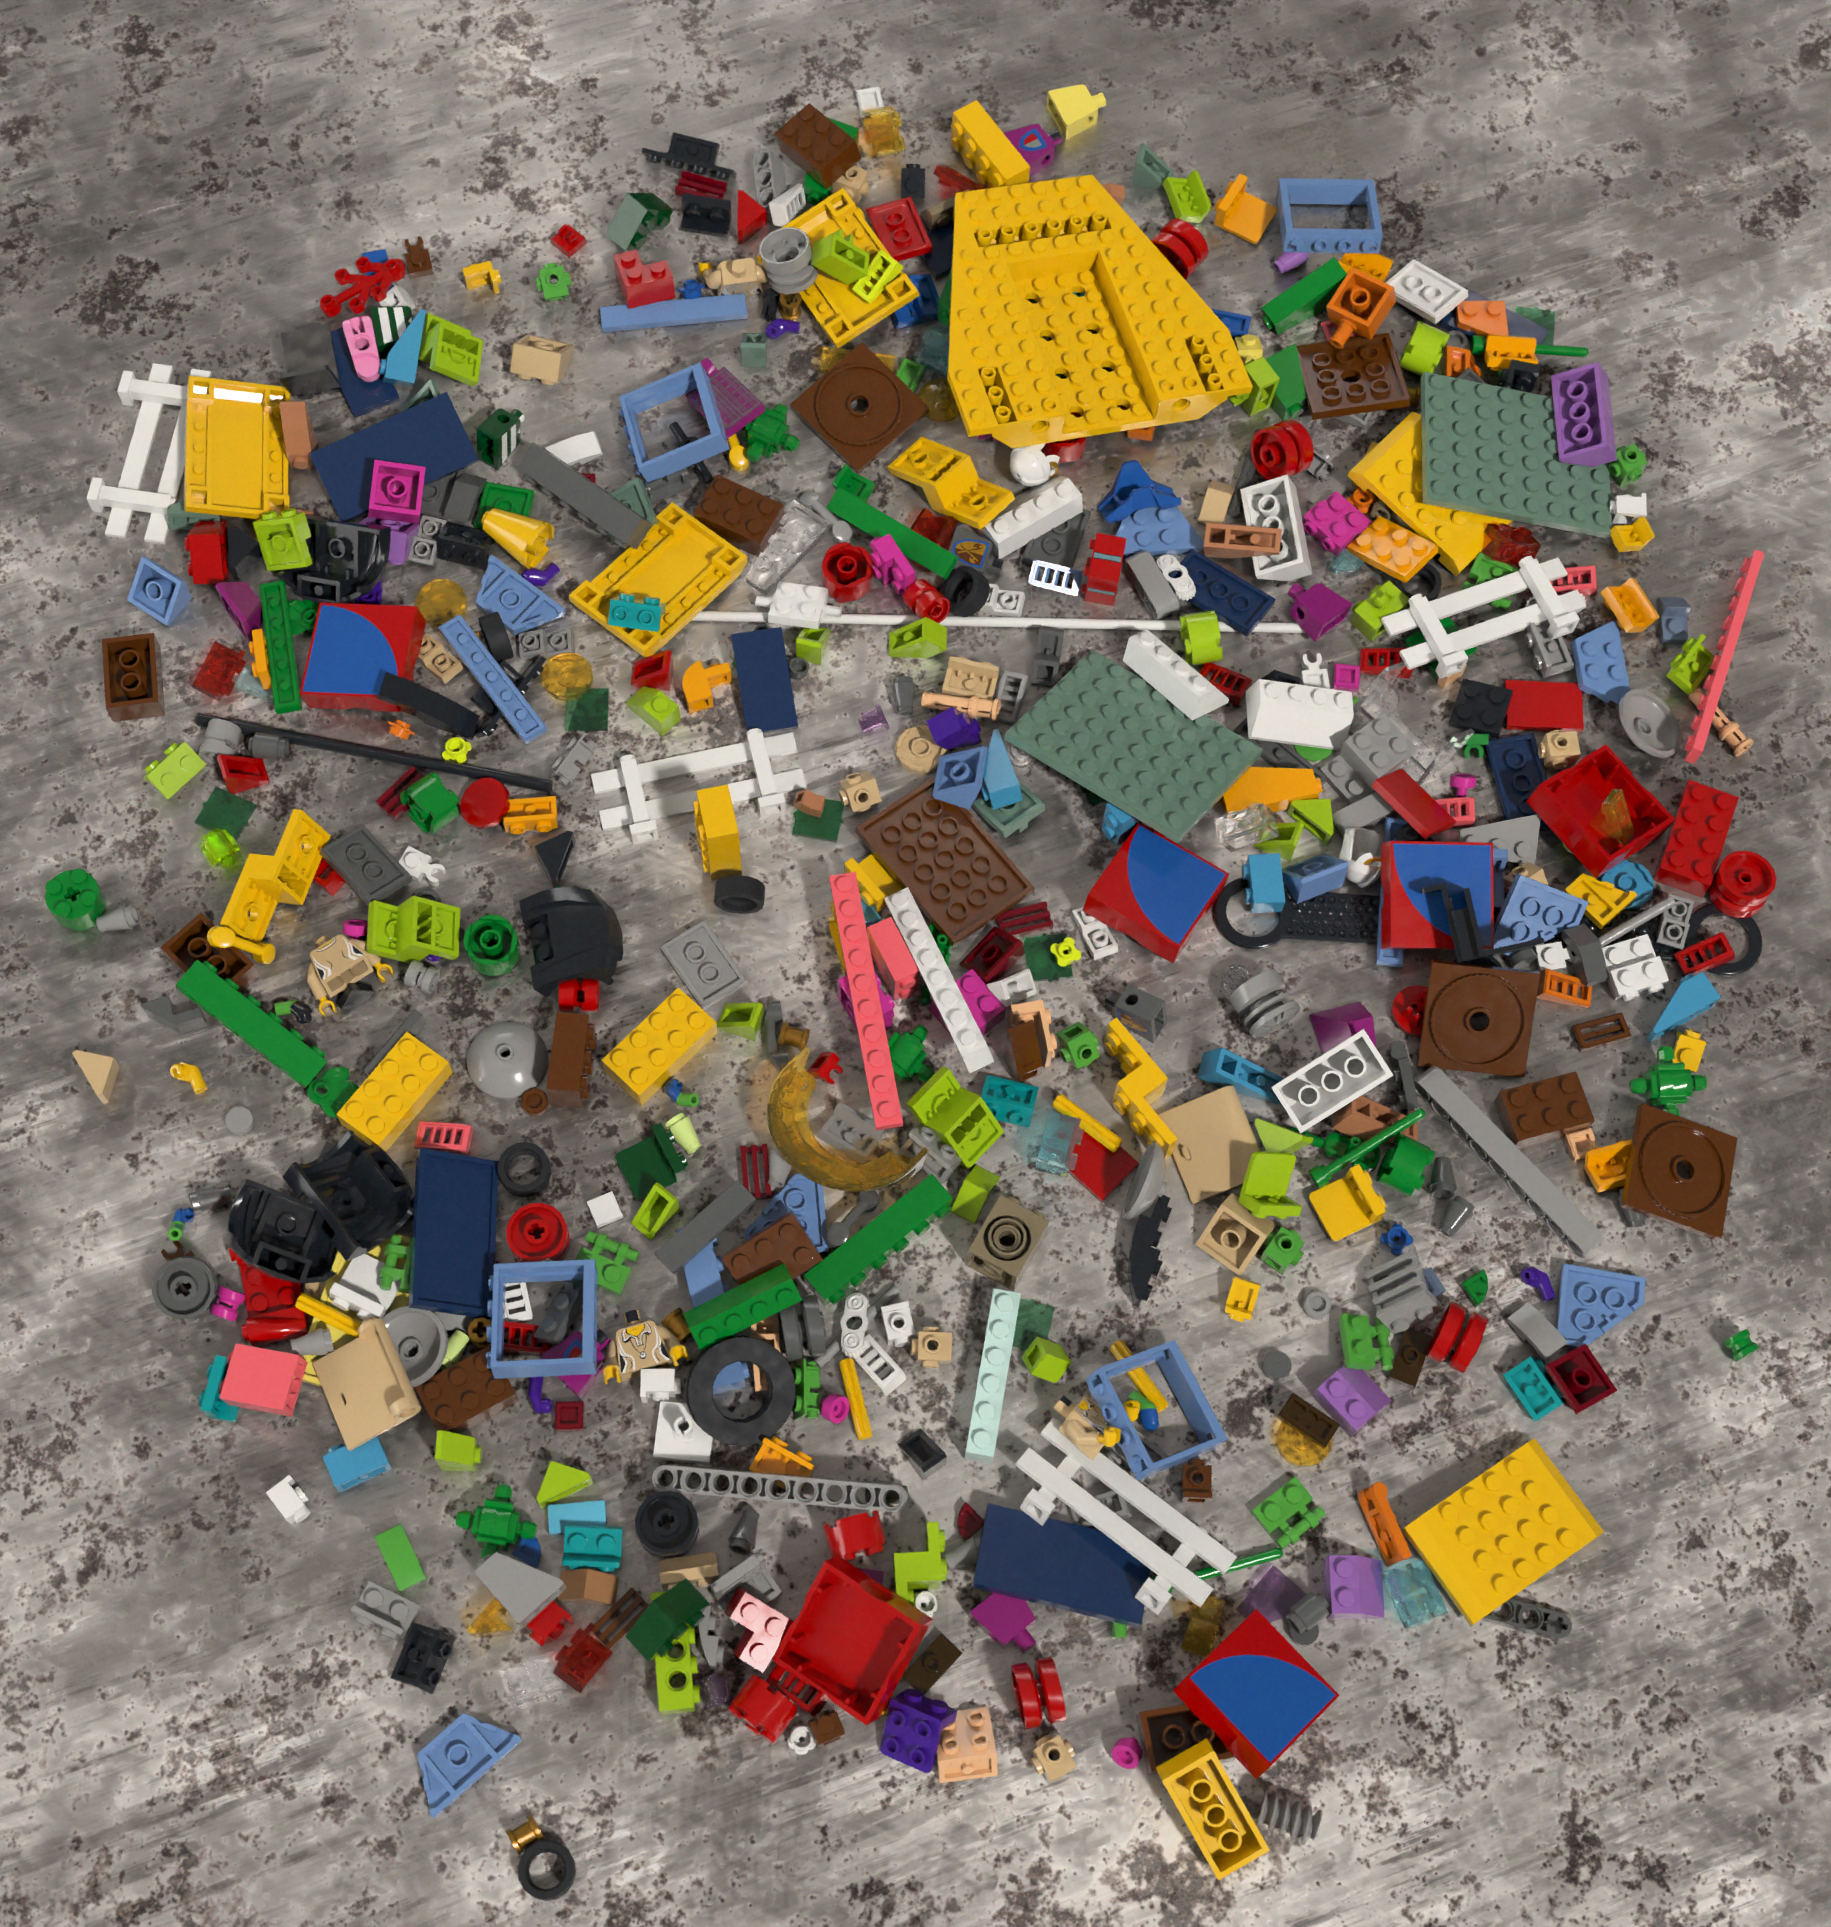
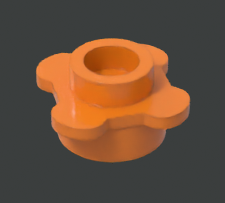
(1368, 497)
(400, 729)

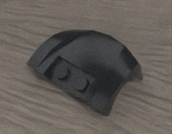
(344, 558)
(571, 937)
(356, 1193)
(280, 1235)

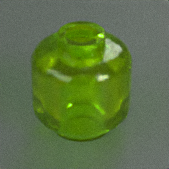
(220, 848)

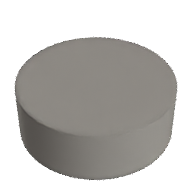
(239, 1120)
(1317, 1305)

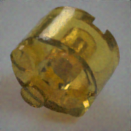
(882, 131)

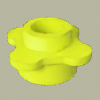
(459, 745)
(1065, 959)

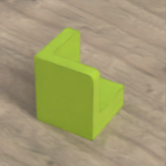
(1046, 1360)

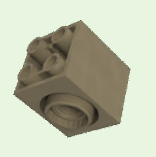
(1012, 1226)

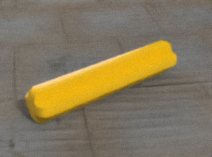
(1088, 1123)
(328, 1315)
(1140, 1377)
(855, 1398)

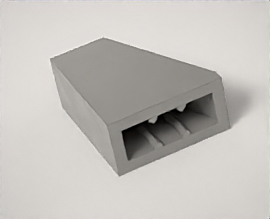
(517, 1586)

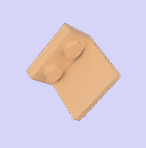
(1042, 1018)
(967, 1747)

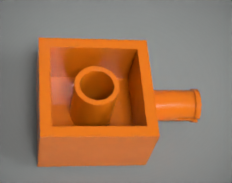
(1359, 306)

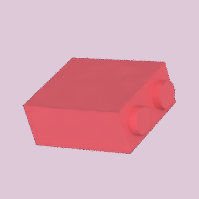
(893, 959)
(263, 1379)

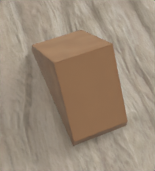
(589, 1587)

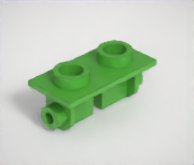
(806, 1377)

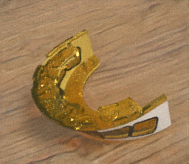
(800, 1149)

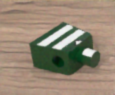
(389, 326)
(499, 437)

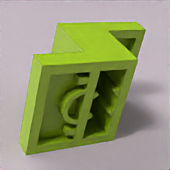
(451, 350)
(413, 930)
(956, 1116)
(921, 1569)

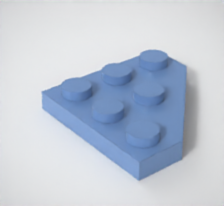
(1535, 912)
(807, 1203)
(1594, 1302)

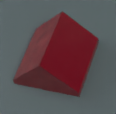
(994, 955)
(1581, 1379)

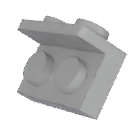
(385, 1610)

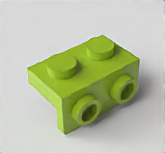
(1188, 197)
(1690, 666)
(174, 769)

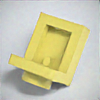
(1249, 348)

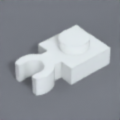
(1312, 674)
(419, 865)
(1552, 956)

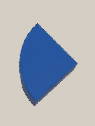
(528, 1552)

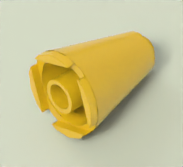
(519, 535)

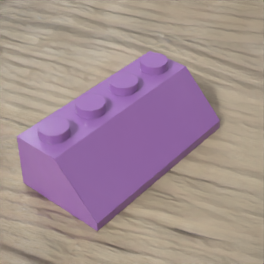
(1584, 416)

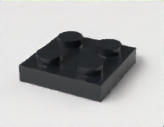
(1480, 708)

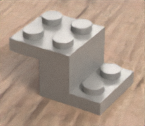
(1366, 757)

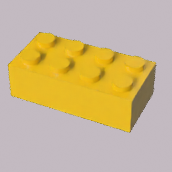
(987, 148)
(717, 832)
(659, 1046)
(395, 1092)
(1212, 1809)

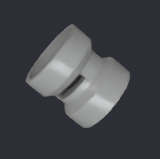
(421, 976)

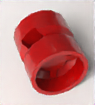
(926, 601)
(569, 995)

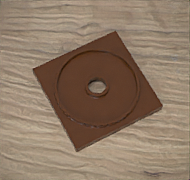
(1370, 361)
(859, 435)
(1457, 993)
(1652, 1178)

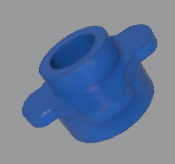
(691, 289)
(1399, 1232)

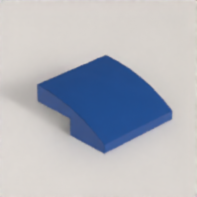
(922, 308)

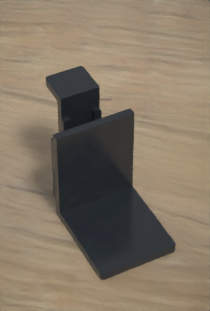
(309, 361)
(1466, 931)

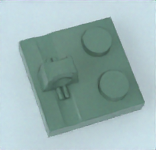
(635, 496)
(1013, 816)

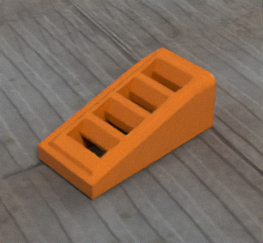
(1548, 986)

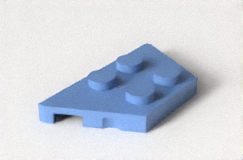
(1159, 533)
(515, 599)
(1601, 663)
(461, 1758)

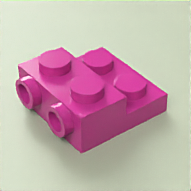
(1335, 523)
(890, 564)

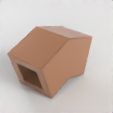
(1116, 191)
(809, 803)

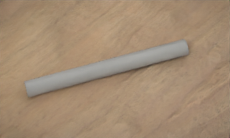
(1636, 921)
(872, 1312)

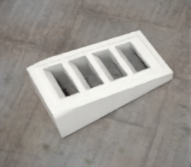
(788, 205)
(520, 1316)
(889, 1377)

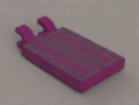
(734, 400)

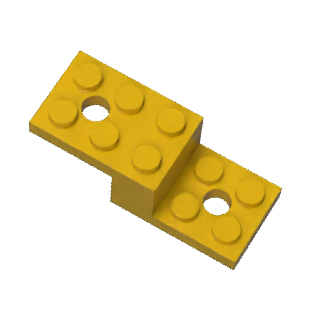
(951, 483)
(276, 878)
(1139, 1088)

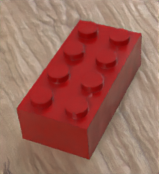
(1695, 838)

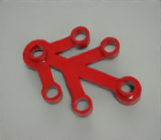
(387, 273)

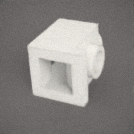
(1627, 509)
(893, 1313)
(659, 1384)
(289, 1500)

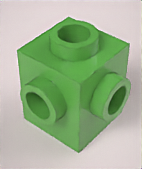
(553, 291)
(1628, 466)
(1078, 1045)
(1282, 1249)

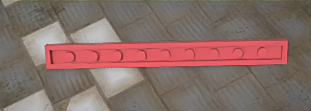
(1721, 662)
(866, 1001)

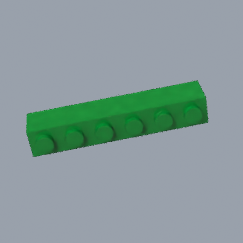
(252, 1024)
(878, 1240)

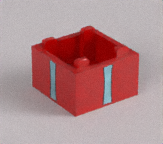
(1103, 569)

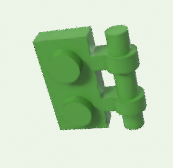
(1485, 570)
(389, 1272)
(611, 1274)
(1357, 1342)
(1282, 1506)

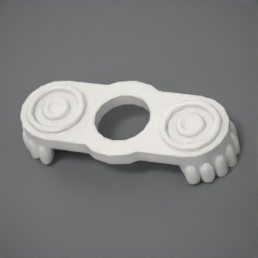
(1184, 585)
(853, 1340)

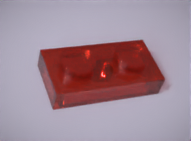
(952, 177)

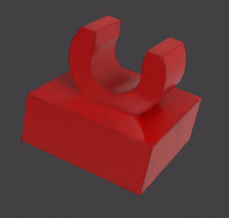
(568, 240)
(823, 1065)

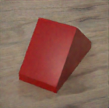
(751, 217)
(654, 671)
(242, 772)

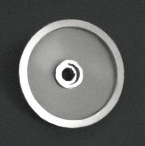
(1650, 723)
(511, 1075)
(1146, 1183)
(422, 1331)

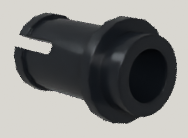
(770, 304)

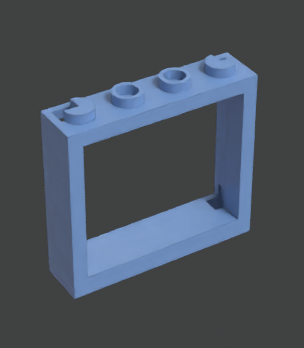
(1328, 192)
(661, 392)
(542, 1272)
(1187, 1393)

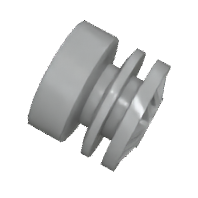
(788, 260)
(1262, 1000)

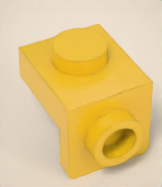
(481, 275)
(1633, 536)
(1689, 1048)
(1241, 1299)

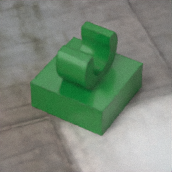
(1475, 741)

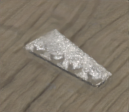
(793, 540)

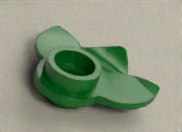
(303, 615)
(337, 1090)

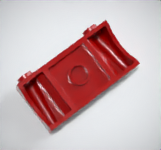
(270, 1307)

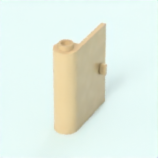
(1217, 1139)
(372, 1385)

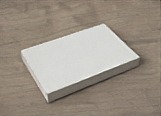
(1426, 291)

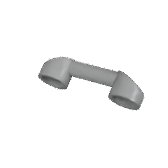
(840, 529)

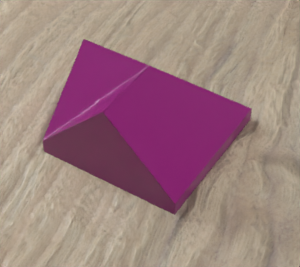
(241, 606)
(1340, 1023)

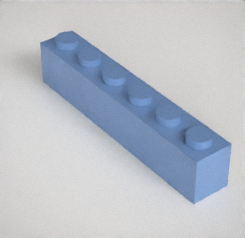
(705, 1284)

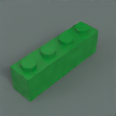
(742, 1307)

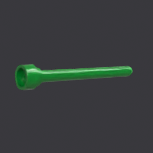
(1478, 346)
(1322, 1174)
(1238, 1564)

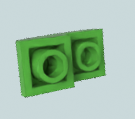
(399, 1557)

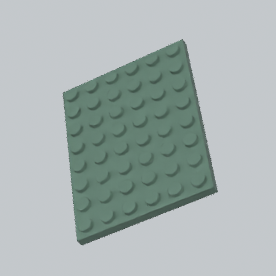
(1500, 458)
(1133, 746)

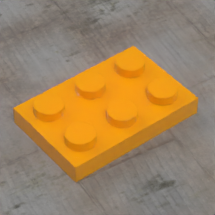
(1392, 549)

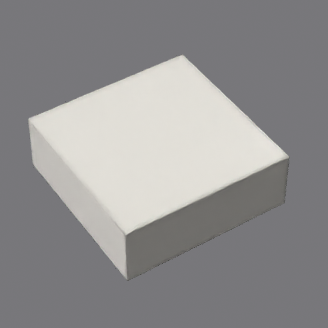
(604, 1209)

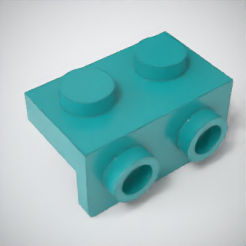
(636, 613)
(209, 1399)

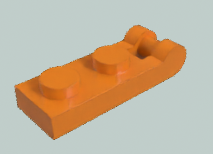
(1383, 1524)

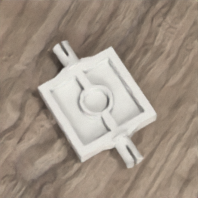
(798, 605)

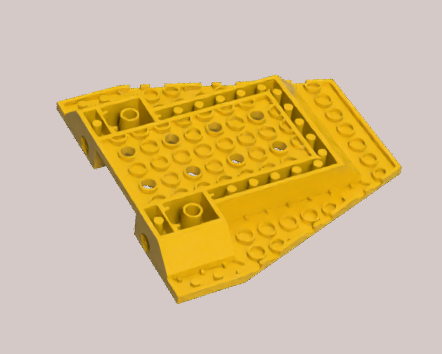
(1152, 327)

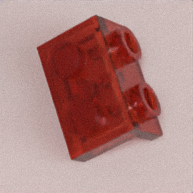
(934, 528)
(1511, 543)
(218, 671)
(581, 1660)

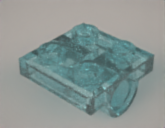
(934, 349)
(1414, 1594)

